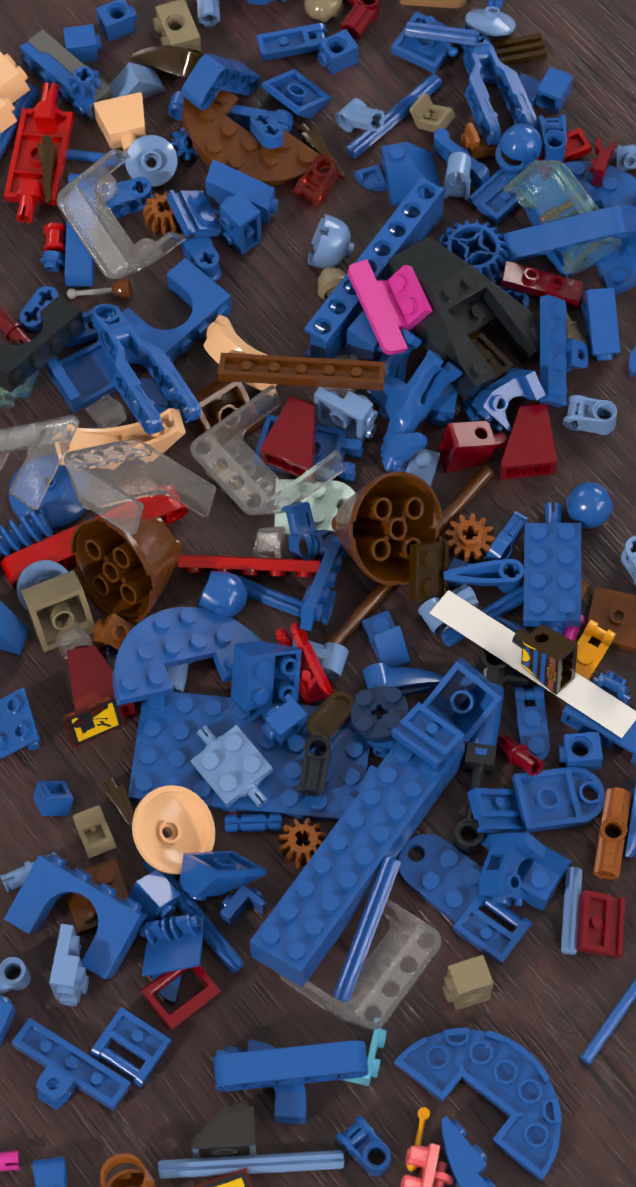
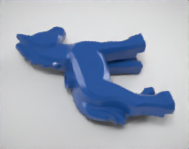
(409, 403)

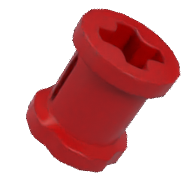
(55, 237)

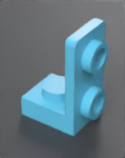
(378, 1041)

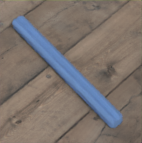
(254, 1163)

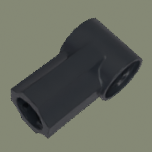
(314, 767)

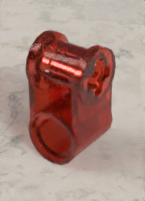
(316, 185)

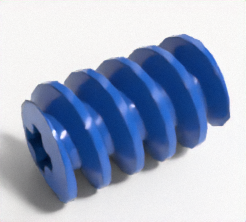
(24, 532)

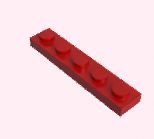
(249, 565)

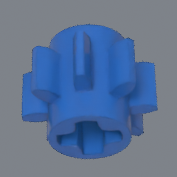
(85, 82)
(183, 144)

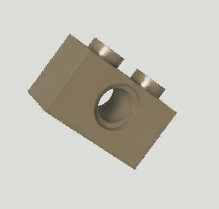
(176, 25)
(468, 983)

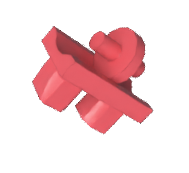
(426, 1159)

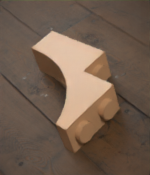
(11, 88)
(160, 441)

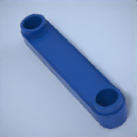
(238, 114)

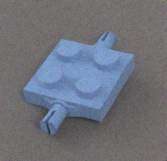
(232, 766)

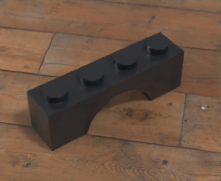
(60, 326)

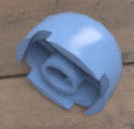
(330, 243)

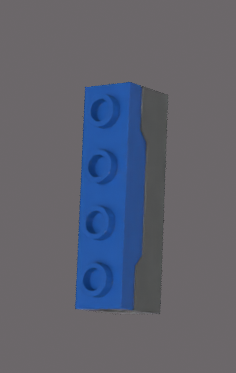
(55, 65)

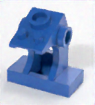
(514, 383)
(582, 723)
(499, 872)

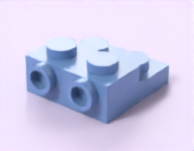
(350, 414)
(68, 975)

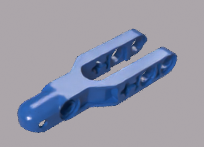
(483, 67)
(126, 347)

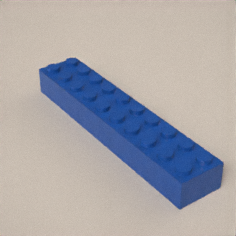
(348, 862)

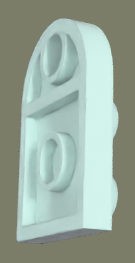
(322, 504)

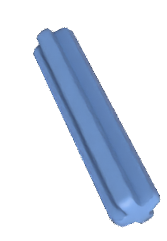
(571, 910)

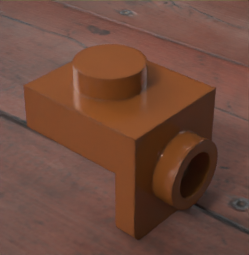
(474, 143)
(110, 631)

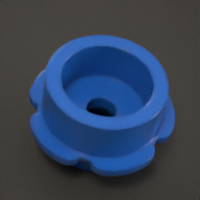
(52, 260)

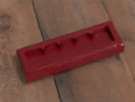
(541, 283)

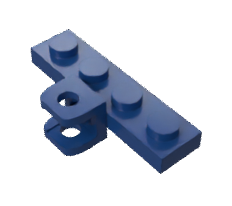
(557, 352)
(319, 597)
(68, 1068)

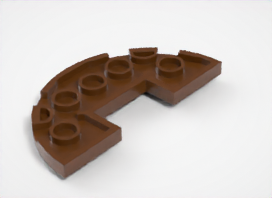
(225, 141)

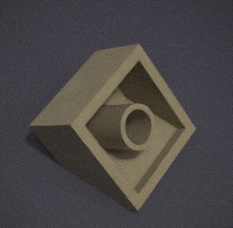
(57, 608)

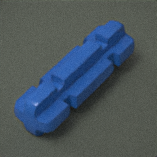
(253, 822)

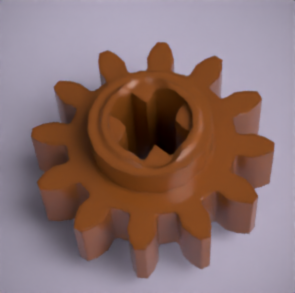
(468, 548)

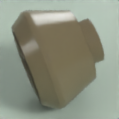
(328, 281)

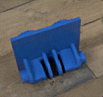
(17, 724)
(172, 943)

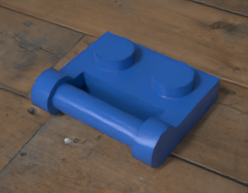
(488, 934)
(138, 1039)

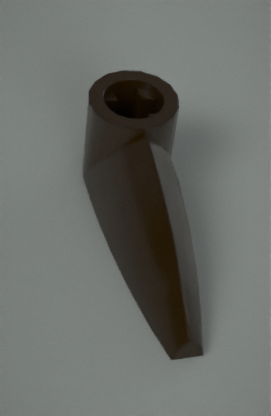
(169, 59)

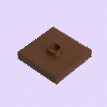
(617, 613)

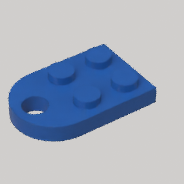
(556, 798)
(442, 877)

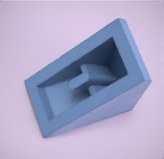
(136, 79)

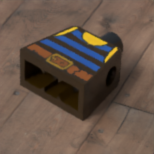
(547, 656)

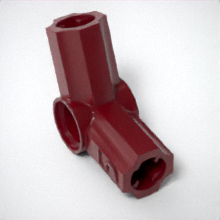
(360, 17)

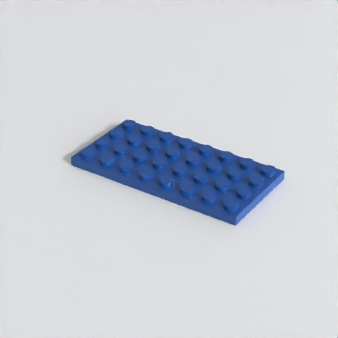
(170, 741)

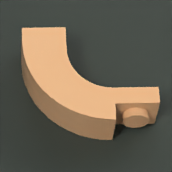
(223, 339)

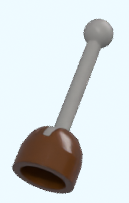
(120, 289)

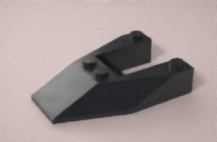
(462, 305)

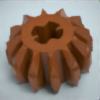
(160, 215)
(300, 832)

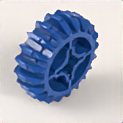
(468, 238)

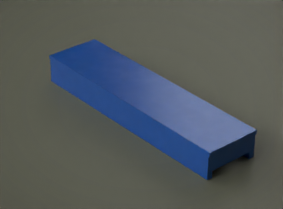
(407, 226)

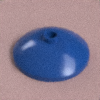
(58, 503)

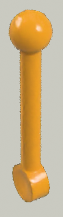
(423, 1115)

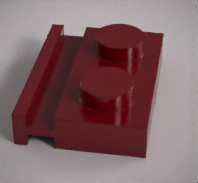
(601, 924)

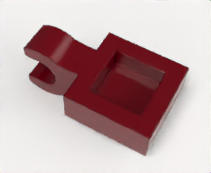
(599, 165)

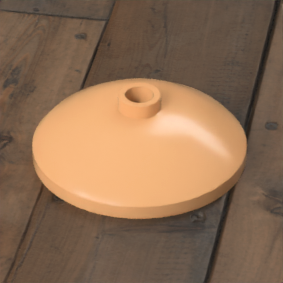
(185, 820)

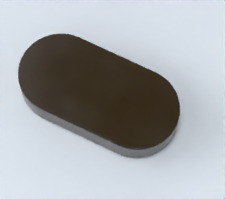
(331, 715)

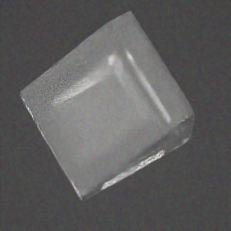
(107, 412)
(270, 542)
(72, 639)

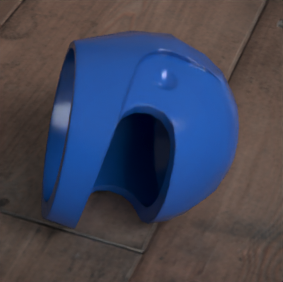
(519, 143)
(589, 505)
(223, 594)

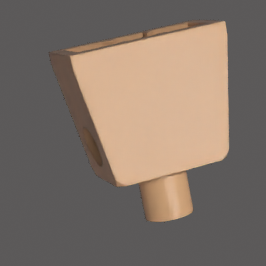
(121, 120)

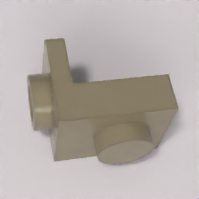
(430, 116)
(94, 831)

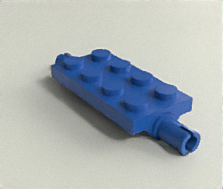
(552, 572)

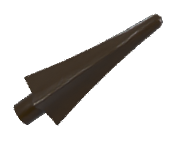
(313, 139)
(47, 158)
(120, 801)

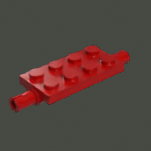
(25, 172)

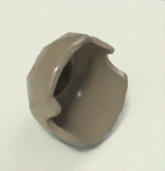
(324, 9)

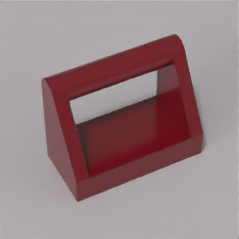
(188, 1007)

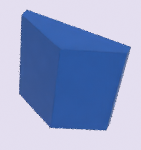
(297, 93)

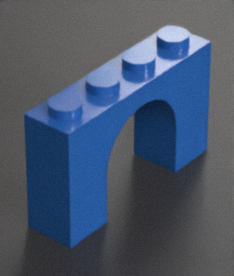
(204, 299)
(117, 919)

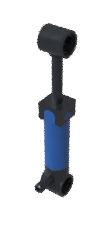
(482, 748)

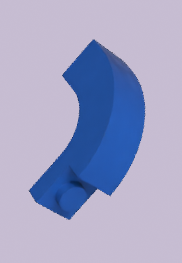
(289, 1099)

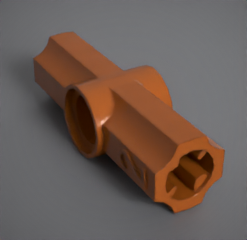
(609, 849)

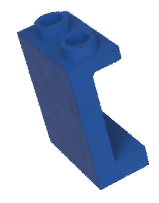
(83, 376)

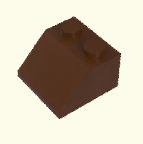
(218, 402)

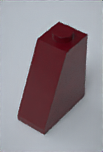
(292, 438)
(530, 445)
(92, 674)

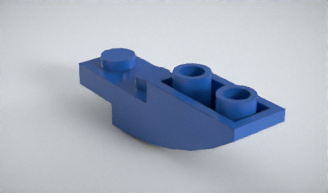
(463, 1160)

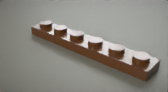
(302, 371)

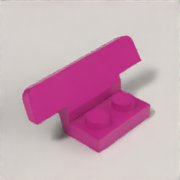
(390, 303)

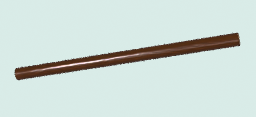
(381, 590)

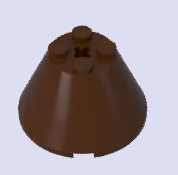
(383, 522)
(124, 570)

